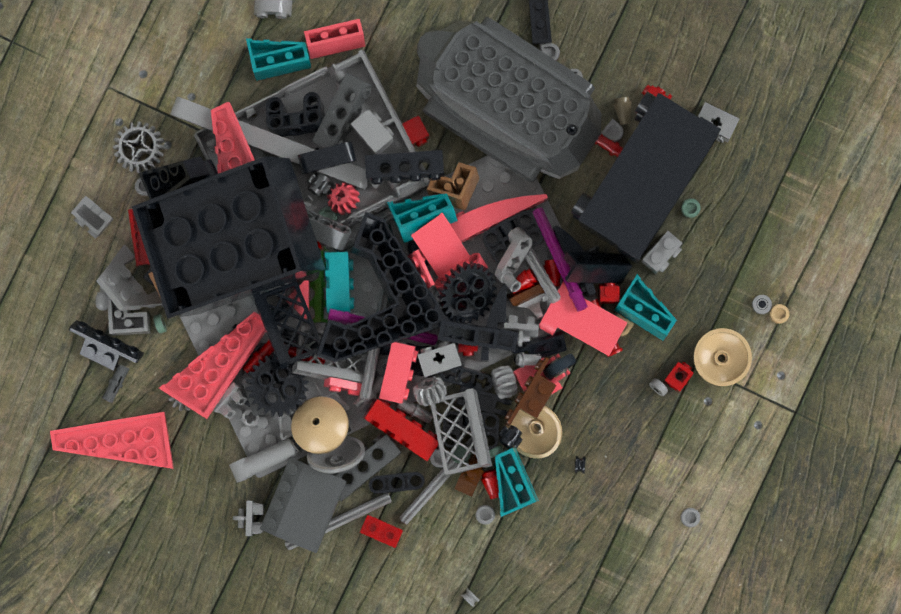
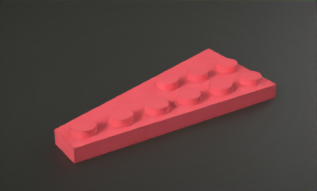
(230, 141)
(212, 372)
(130, 439)

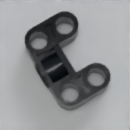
(295, 123)
(502, 230)
(463, 422)

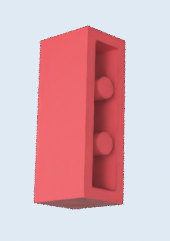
(334, 38)
(398, 372)

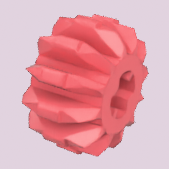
(343, 198)

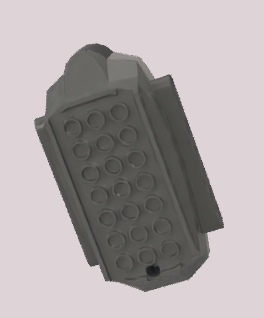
(507, 98)

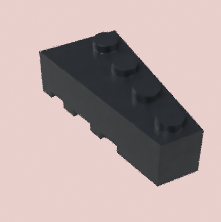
(173, 176)

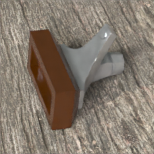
(529, 298)

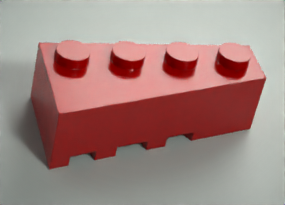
(400, 429)

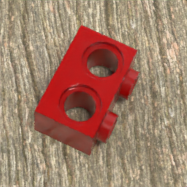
(381, 531)

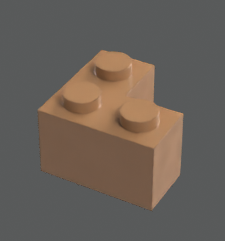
(459, 187)

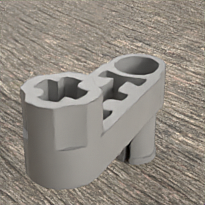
(513, 258)

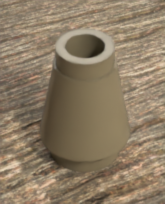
(623, 109)

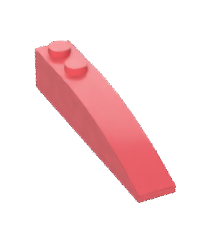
(489, 215)

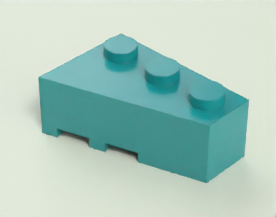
(277, 58)
(413, 215)
(339, 281)
(645, 309)
(513, 483)

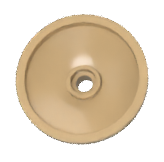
(732, 347)
(330, 430)
(538, 441)

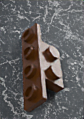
(534, 396)

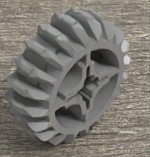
(123, 141)

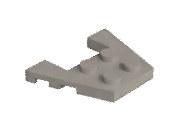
(123, 287)
(315, 390)

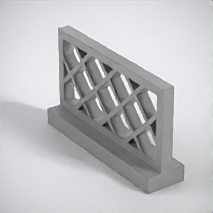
(322, 371)
(477, 432)

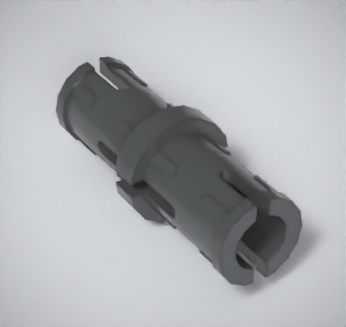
(115, 383)

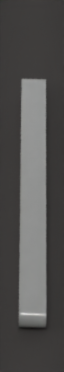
(268, 142)

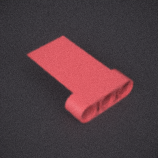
(443, 248)
(591, 325)

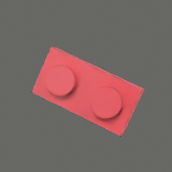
(337, 385)

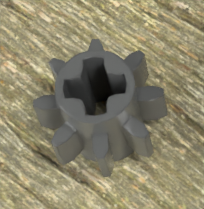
(318, 184)

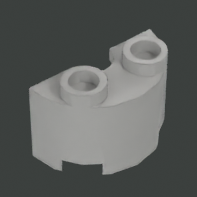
(279, 8)
(92, 216)

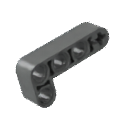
(329, 231)

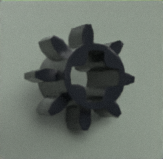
(510, 437)

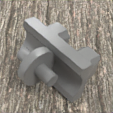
(525, 331)
(233, 395)
(251, 510)

